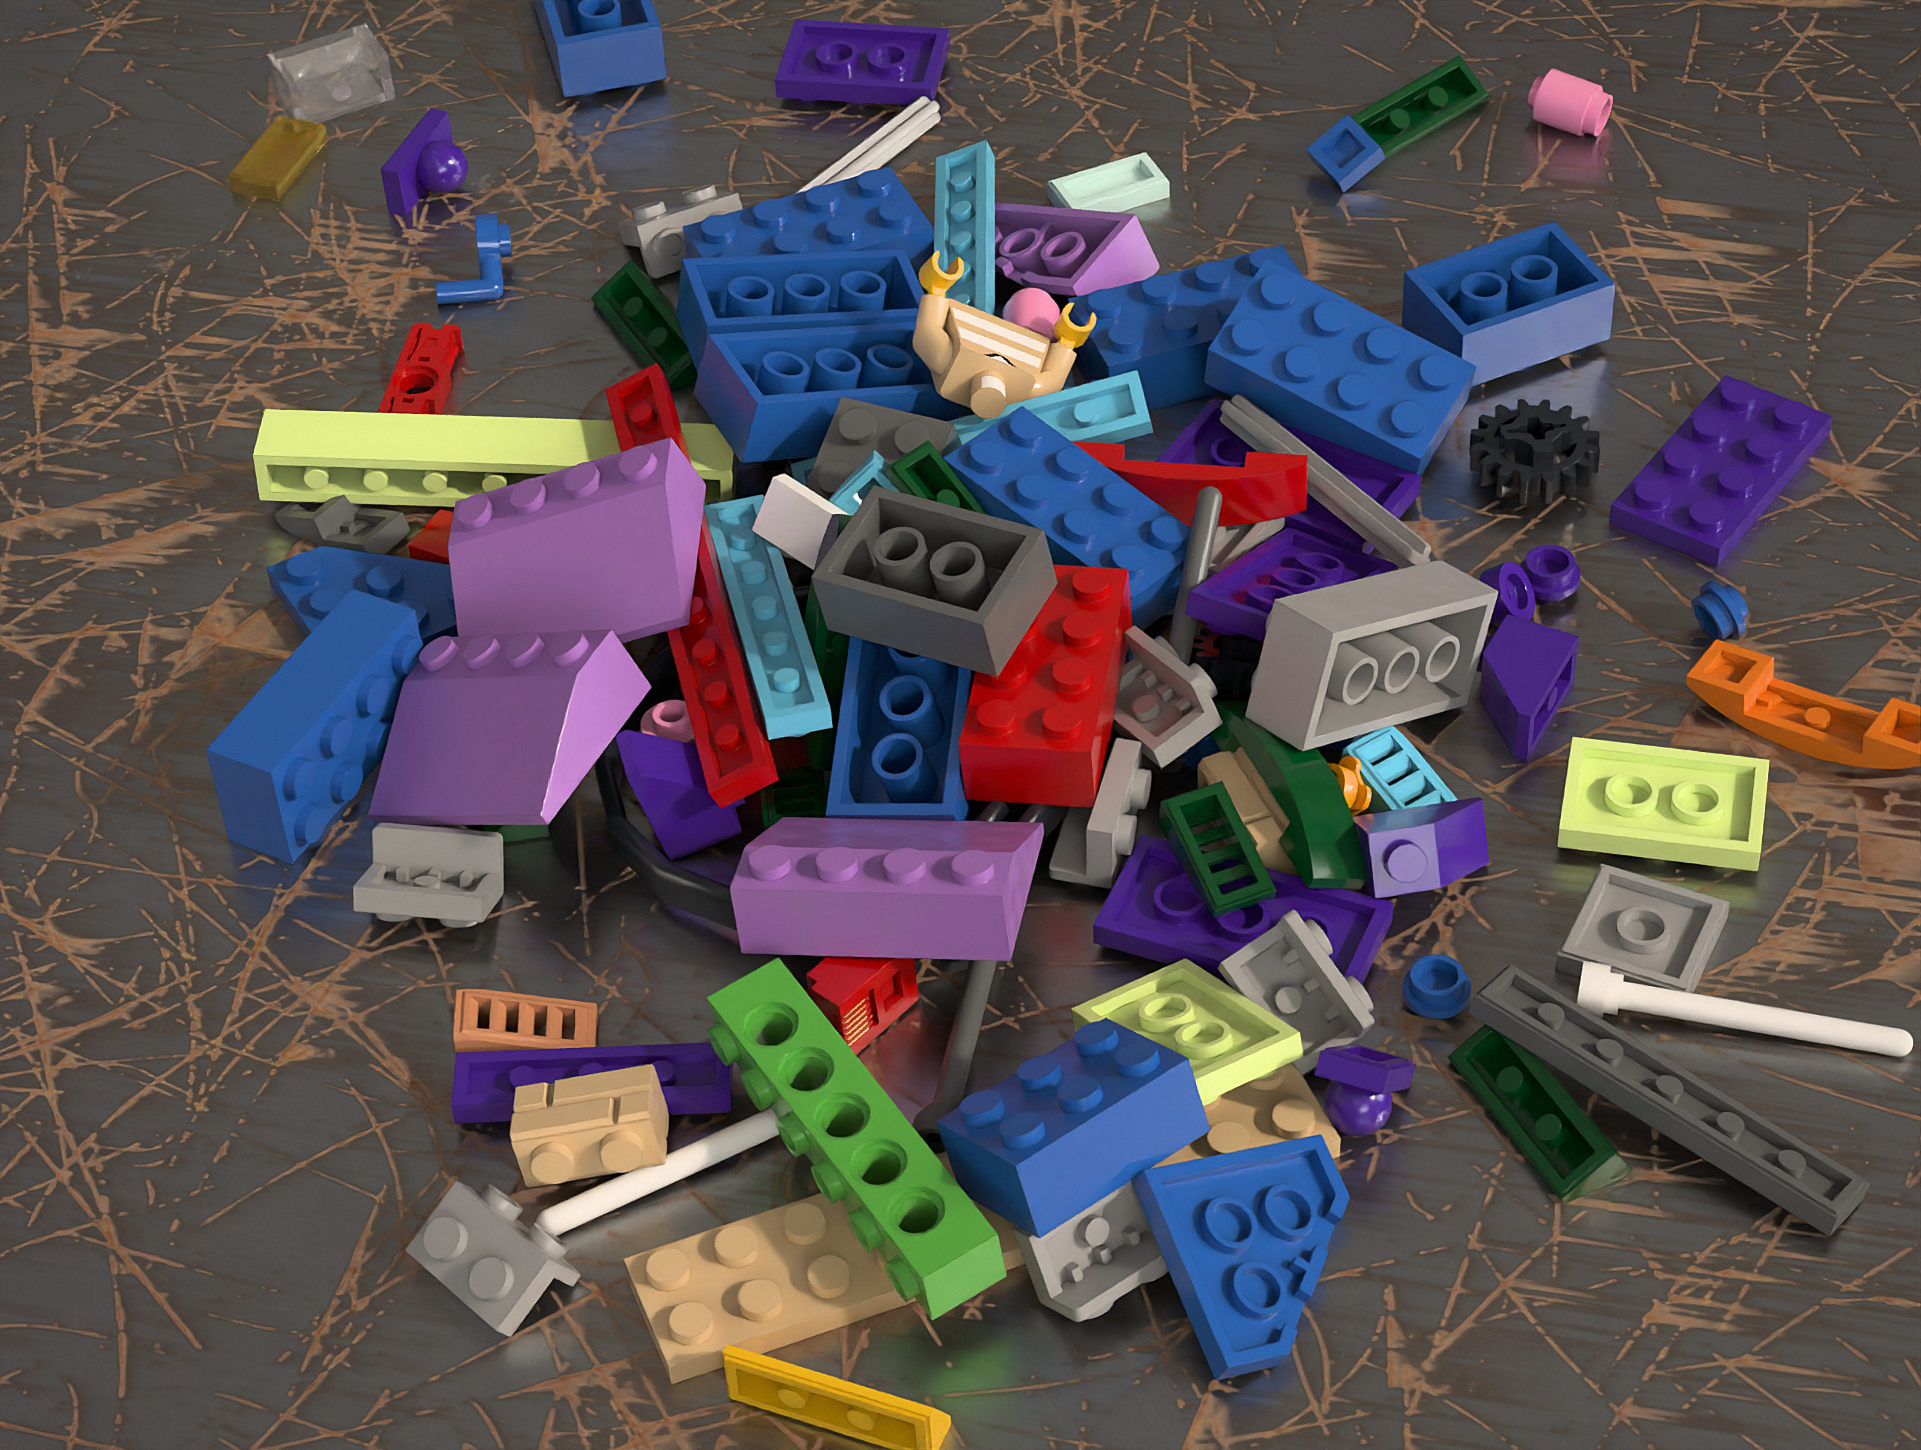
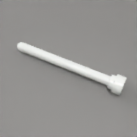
(1606, 992)
(647, 1180)

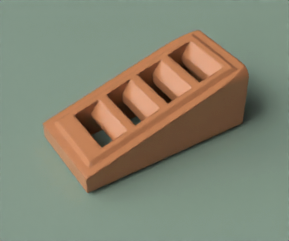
(486, 1014)

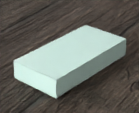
(1111, 186)

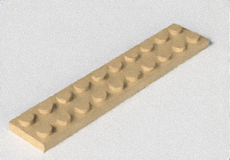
(807, 1273)

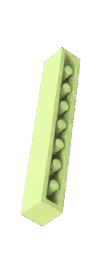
(444, 456)

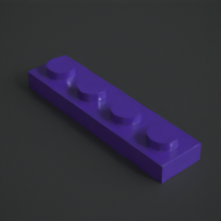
(688, 1074)

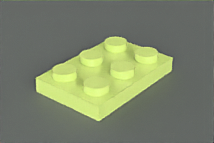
(1664, 803)
(1203, 1020)

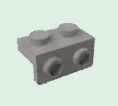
(660, 229)
(1163, 700)
(1097, 837)
(432, 874)
(1298, 983)
(489, 1255)
(1093, 1256)

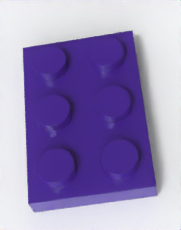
(862, 62)

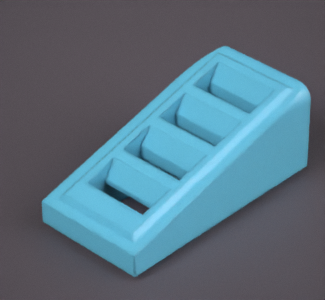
(1389, 756)

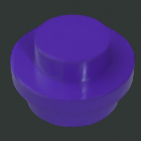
(1551, 572)

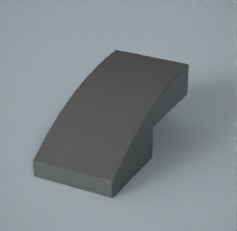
(344, 525)

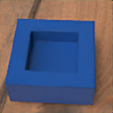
(1345, 153)

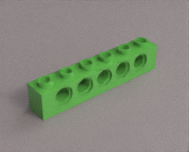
(855, 1140)

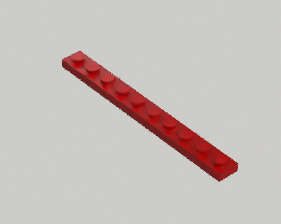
(709, 649)

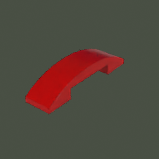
(1260, 491)

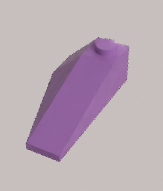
(1070, 248)

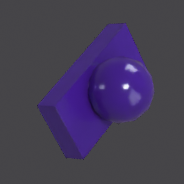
(423, 163)
(1361, 1086)

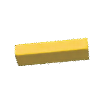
(832, 1402)

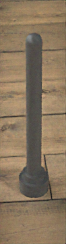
(1193, 574)
(958, 1053)

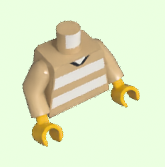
(983, 357)

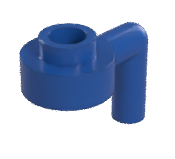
(492, 244)

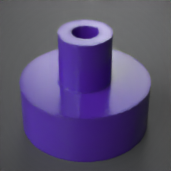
(1514, 594)

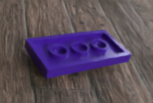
(1212, 443)
(1720, 470)
(1284, 565)
(1164, 919)

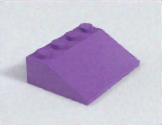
(581, 548)
(503, 726)
(885, 888)

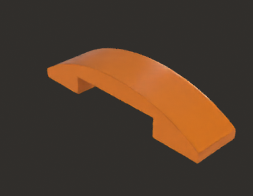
(1802, 719)

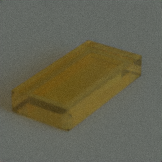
(278, 158)

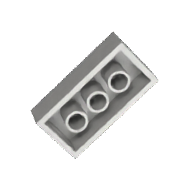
(1370, 653)

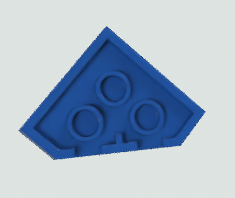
(319, 578)
(1245, 1243)

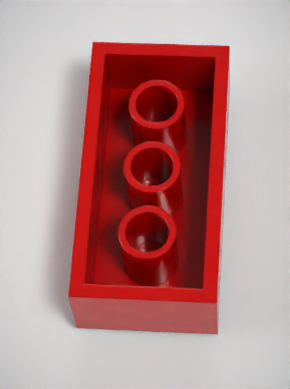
(1051, 711)

